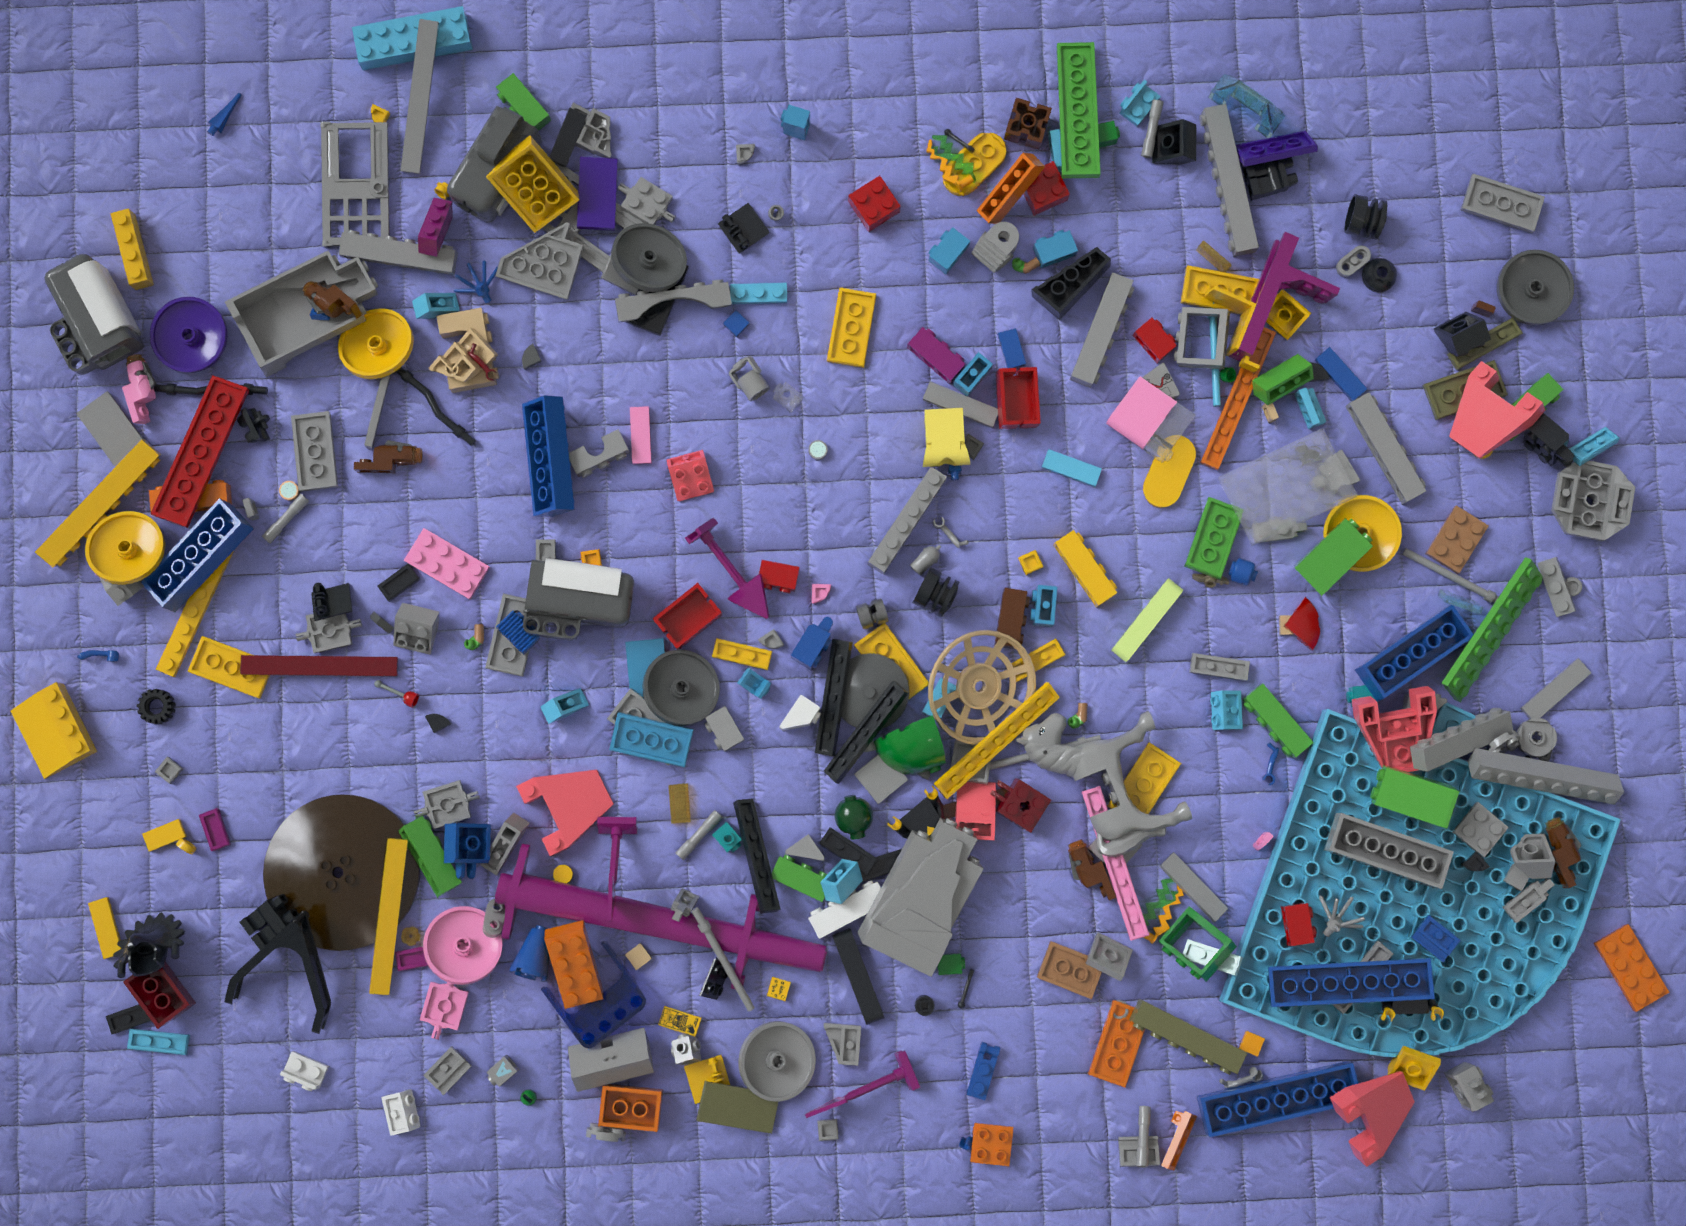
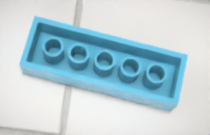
(395, 39)

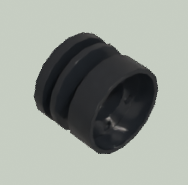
(1370, 217)
(936, 592)

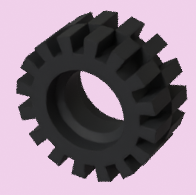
(166, 712)

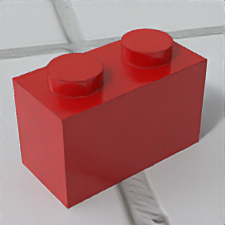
(1155, 340)
(779, 576)
(1298, 924)

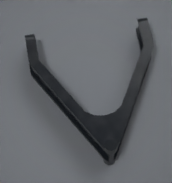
(298, 937)

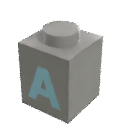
(502, 1071)

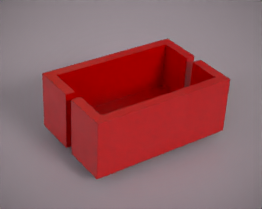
(1018, 398)
(687, 616)

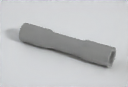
(1149, 141)
(276, 528)
(690, 844)
(1144, 1123)

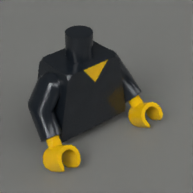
(921, 817)
(1411, 1007)

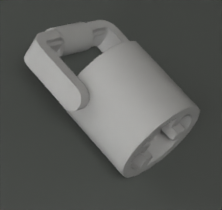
(752, 382)

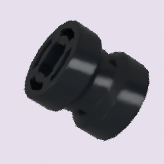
(924, 1005)

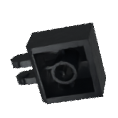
(1548, 442)

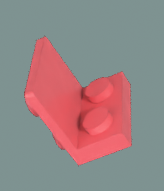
(690, 475)

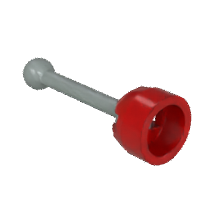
(409, 698)

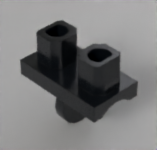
(256, 424)

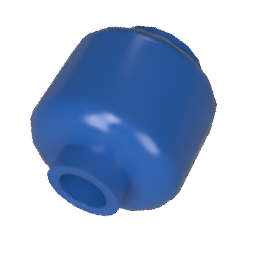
(1243, 572)

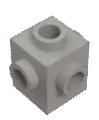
(686, 1049)

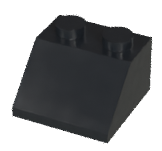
(1175, 143)
(1463, 333)

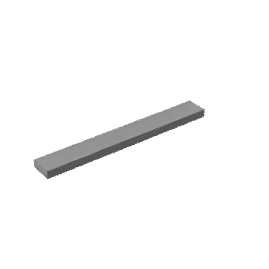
(419, 96)

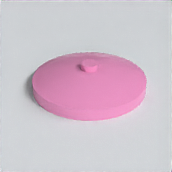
(459, 948)

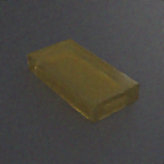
(1213, 257)
(679, 803)

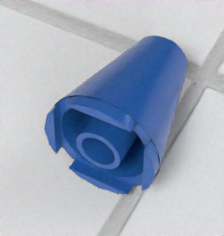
(533, 956)

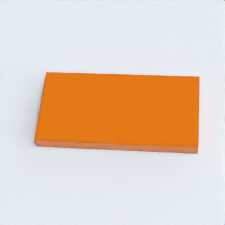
(1116, 1047)

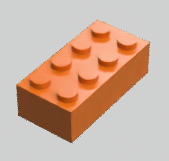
(573, 964)

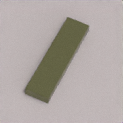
(1499, 336)

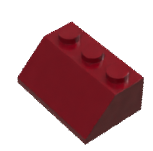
(160, 995)

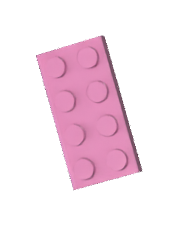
(446, 563)

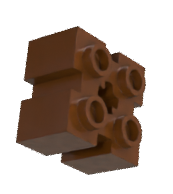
(1023, 113)

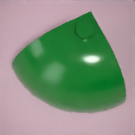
(914, 749)

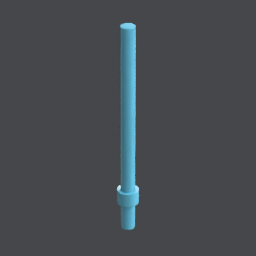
(1215, 372)

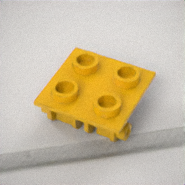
(705, 1070)

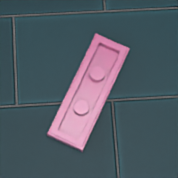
(640, 435)

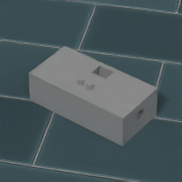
(611, 1060)

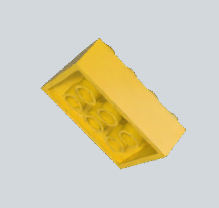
(533, 184)
(53, 729)

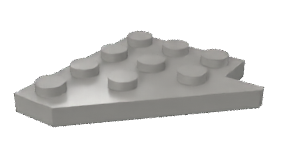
(544, 263)

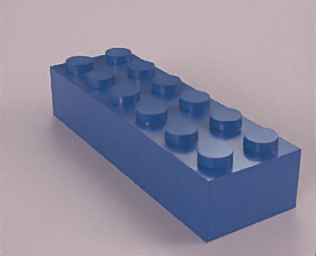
(548, 456)
(197, 555)
(1414, 653)

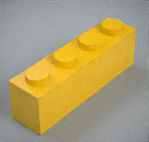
(132, 249)
(1084, 568)

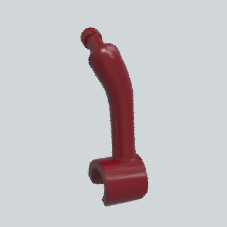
(480, 362)

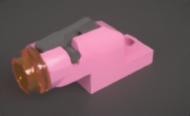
(140, 388)

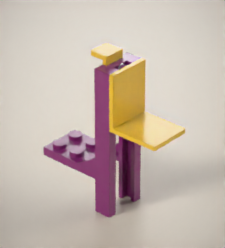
(1254, 313)

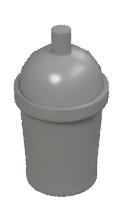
(926, 559)

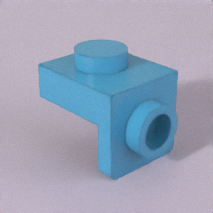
(754, 683)

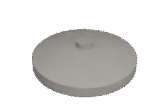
(777, 1061)

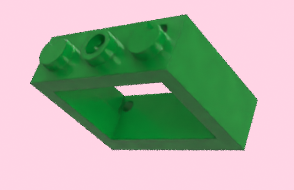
(1179, 927)

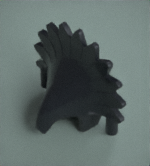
(148, 945)

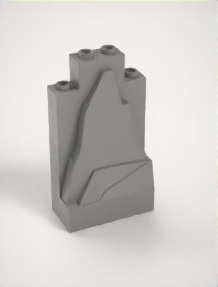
(277, 313)
(923, 896)

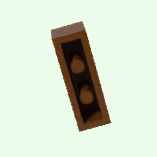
(1012, 614)

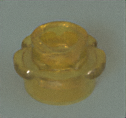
(415, 936)

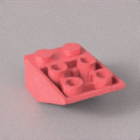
(977, 809)

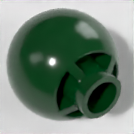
(853, 816)

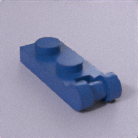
(982, 1071)

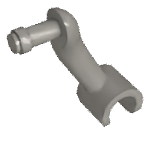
(951, 536)
(1255, 1076)

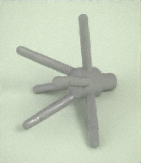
(1335, 922)

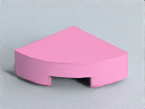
(820, 592)
(1262, 840)

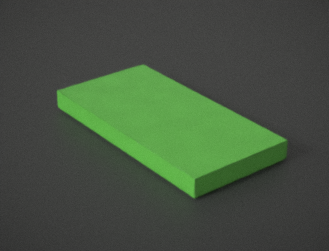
(1213, 539)

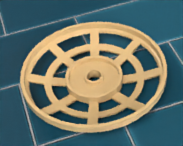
(978, 672)

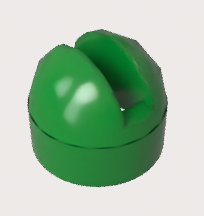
(1228, 375)
(531, 1094)

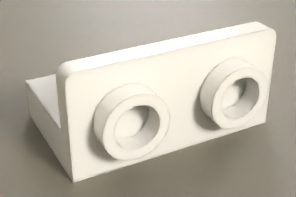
(304, 1071)
(401, 1112)

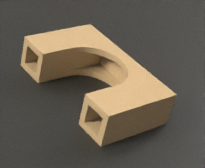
(458, 324)

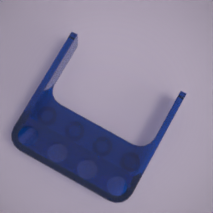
(603, 1016)

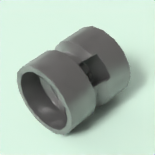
(865, 614)

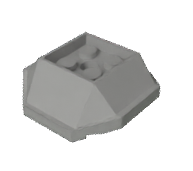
(1610, 494)

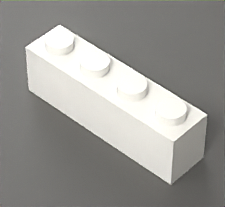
(839, 915)

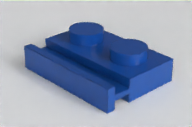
(1435, 938)

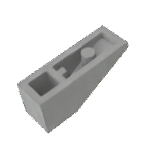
(505, 842)

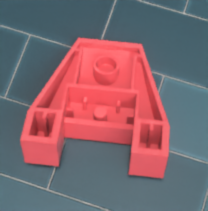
(1488, 420)
(1395, 731)
(573, 801)
(1383, 1108)

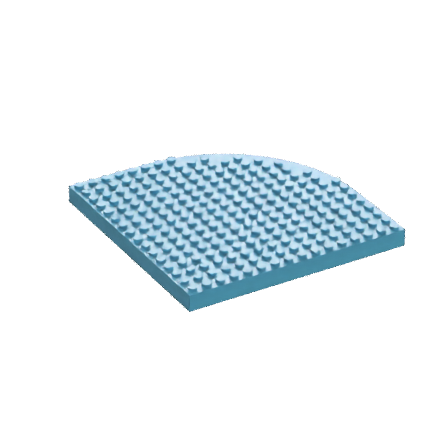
(1497, 964)

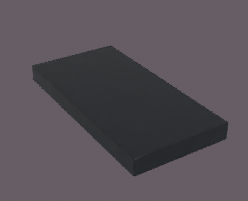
(656, 317)

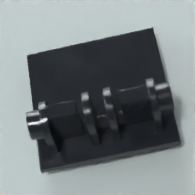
(743, 228)
(330, 601)
(714, 981)

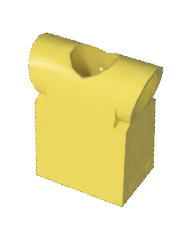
(945, 438)

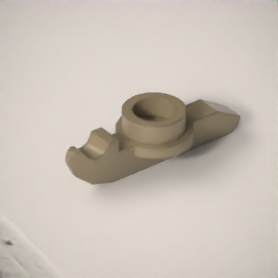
(1209, 581)

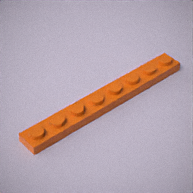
(1235, 404)

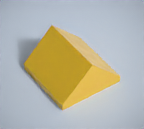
(1286, 314)

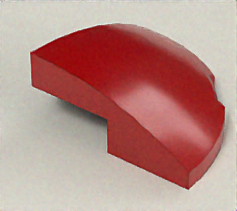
(1305, 624)

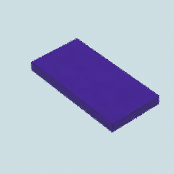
(1276, 148)
(597, 193)

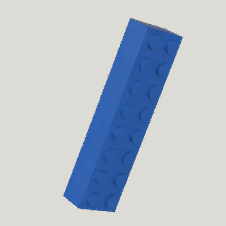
(1351, 982)
(1274, 1099)

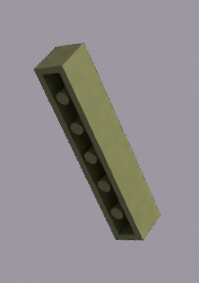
(1188, 1036)

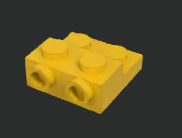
(1416, 1067)

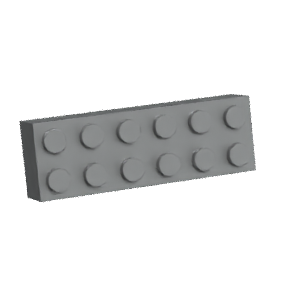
(1389, 851)

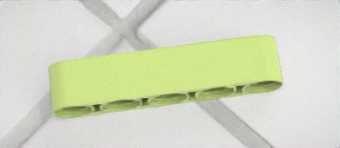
(1147, 620)

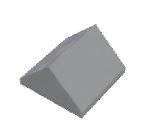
(805, 848)

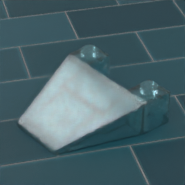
(1231, 87)

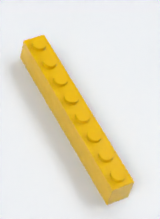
(98, 503)

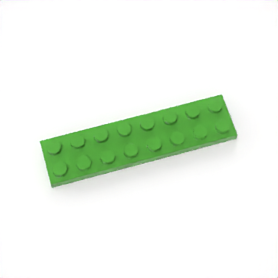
(1078, 110)
(1492, 630)

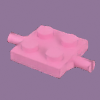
(444, 1007)

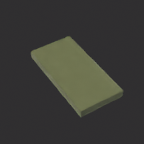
(1446, 393)
(736, 1108)

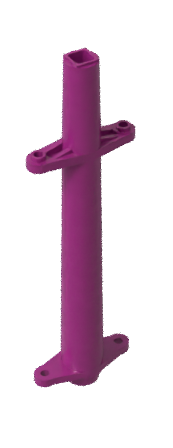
(639, 917)

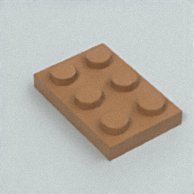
(1456, 539)
(1068, 970)

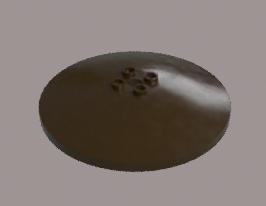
(328, 835)

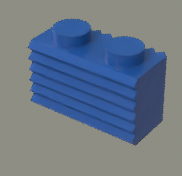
(513, 630)

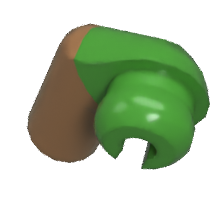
(1025, 267)
(476, 640)
(1079, 718)

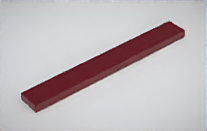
(319, 665)

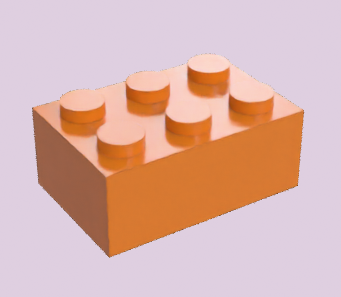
(630, 1107)

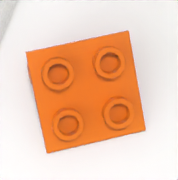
(991, 1144)

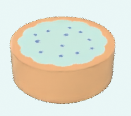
(289, 490)

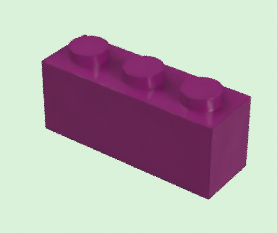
(435, 227)
(936, 355)

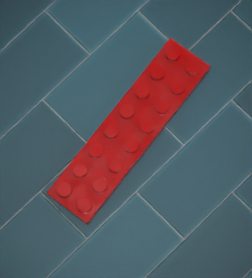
(199, 451)

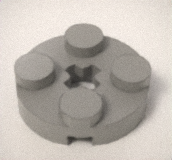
(1544, 729)
(1505, 742)
(605, 1134)

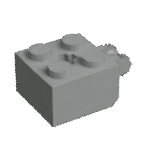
(1469, 1086)

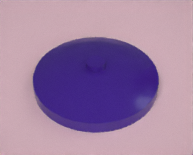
(188, 334)

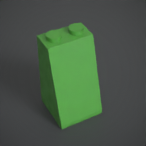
(1334, 555)
(1414, 796)

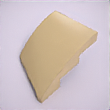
(458, 363)

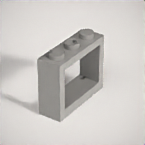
(1222, 338)

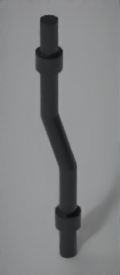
(173, 389)
(457, 430)

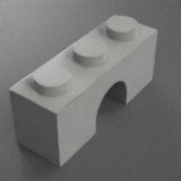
(613, 450)

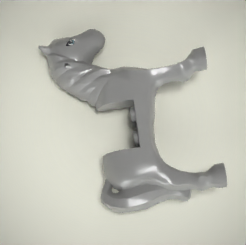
(1124, 825)

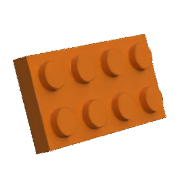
(1631, 967)

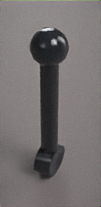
(948, 132)
(961, 1004)

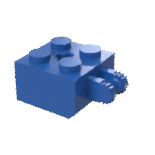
(813, 643)
(467, 844)

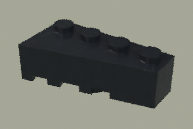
(1065, 288)

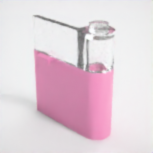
(1151, 419)

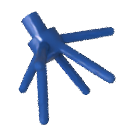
(481, 287)

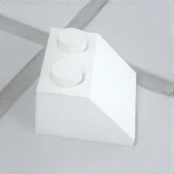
(801, 714)

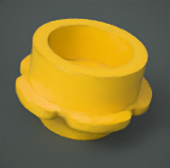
(441, 190)

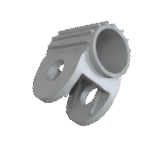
(994, 252)

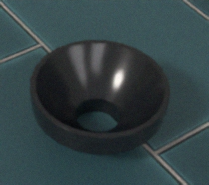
(1373, 281)

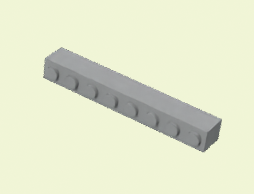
(1229, 180)
(1545, 776)

